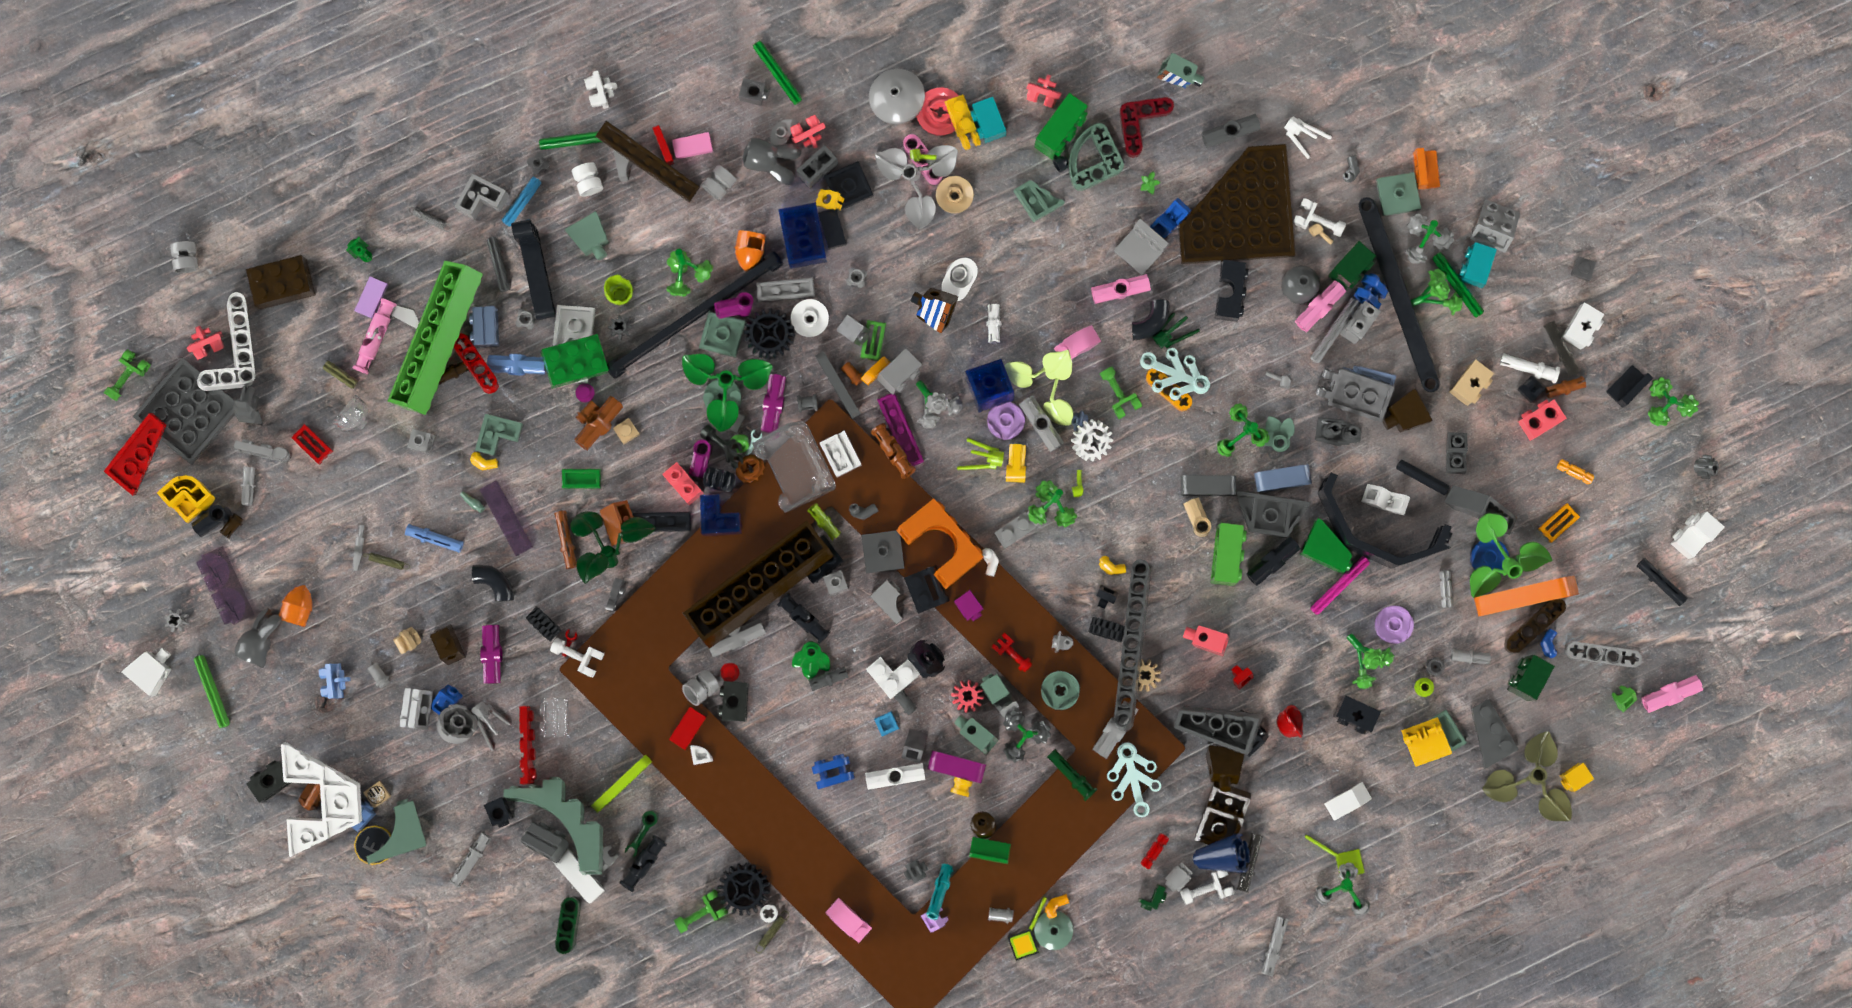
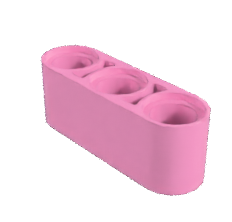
(923, 150)

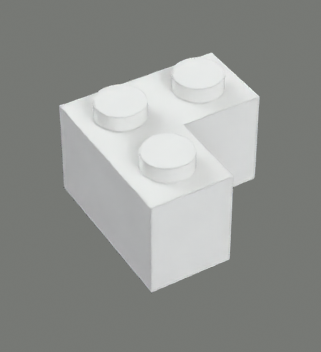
(1697, 532)
(892, 681)

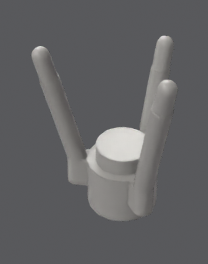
(482, 714)

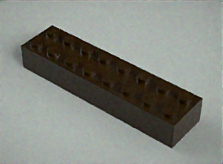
(758, 584)

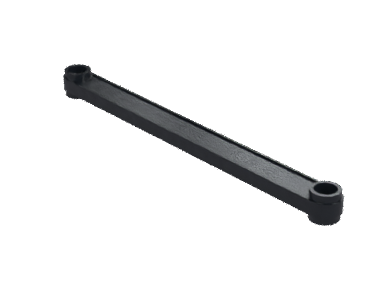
(770, 263)
(1399, 294)

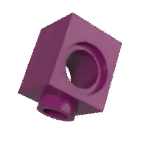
(969, 606)

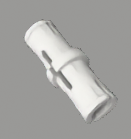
(993, 324)

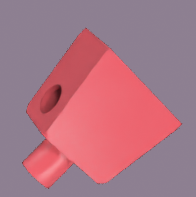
(1215, 643)

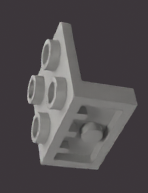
(1495, 226)
(1141, 247)

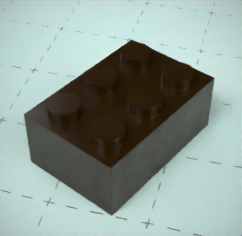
(280, 282)

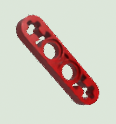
(477, 362)

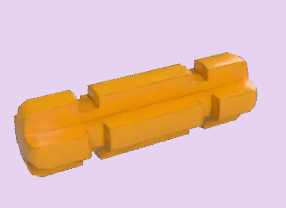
(1575, 471)

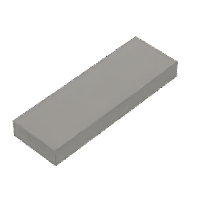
(785, 290)

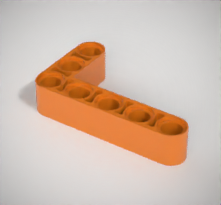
(1526, 595)

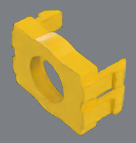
(833, 204)

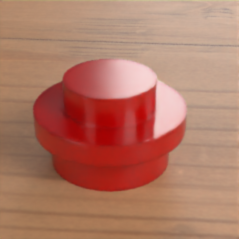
(729, 672)

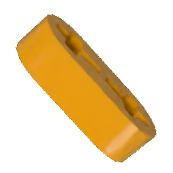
(872, 374)

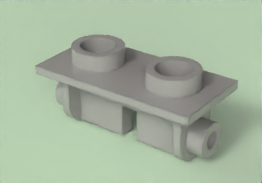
(1061, 642)

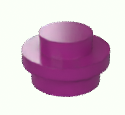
(585, 393)

